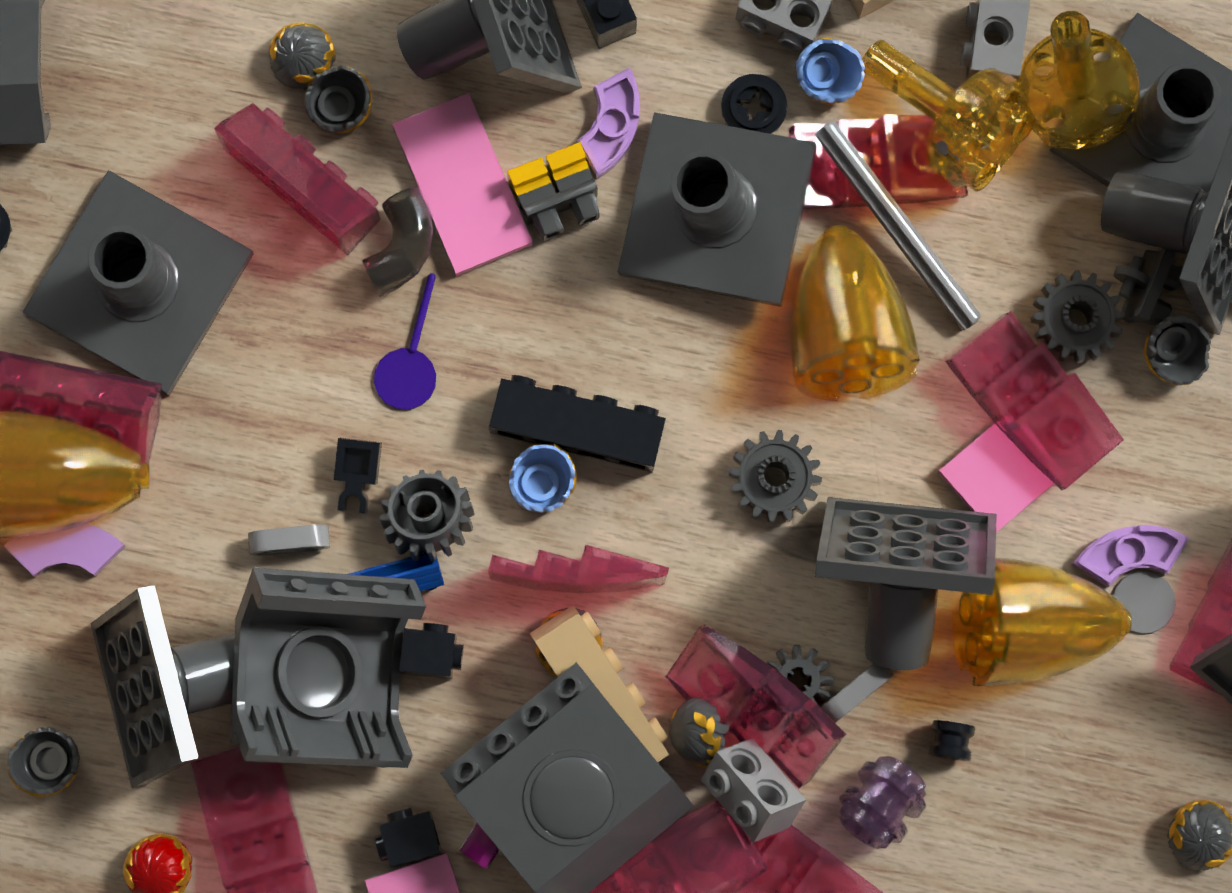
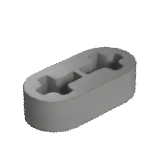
(289, 540)
(856, 692)

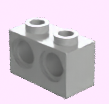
(778, 20)
(753, 790)

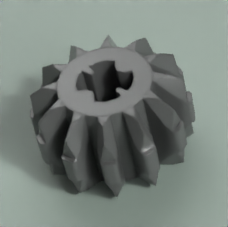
(807, 670)

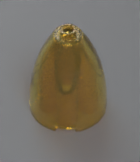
(849, 322)
(61, 474)
(1035, 625)

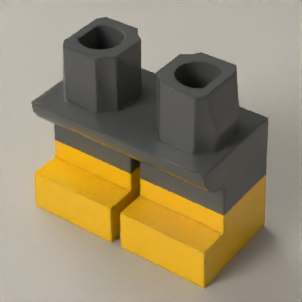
(573, 185)

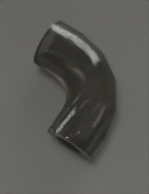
(409, 243)

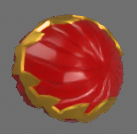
(158, 865)

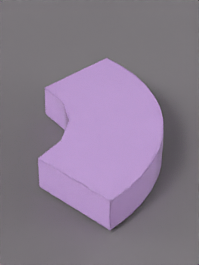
(615, 123)
(79, 546)
(1130, 549)

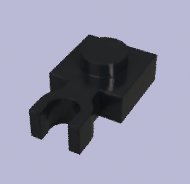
(358, 465)

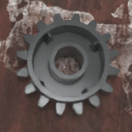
(1092, 301)
(768, 498)
(434, 533)

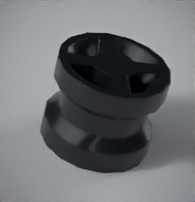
(951, 740)

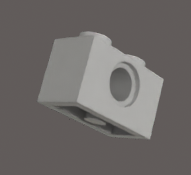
(1007, 19)

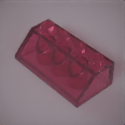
(298, 176)
(96, 399)

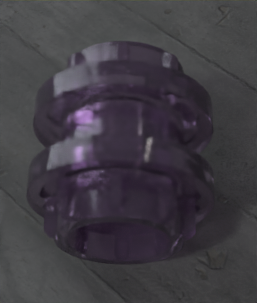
(886, 796)

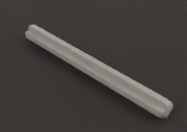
(897, 225)

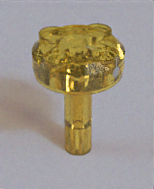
(1079, 85)
(972, 126)

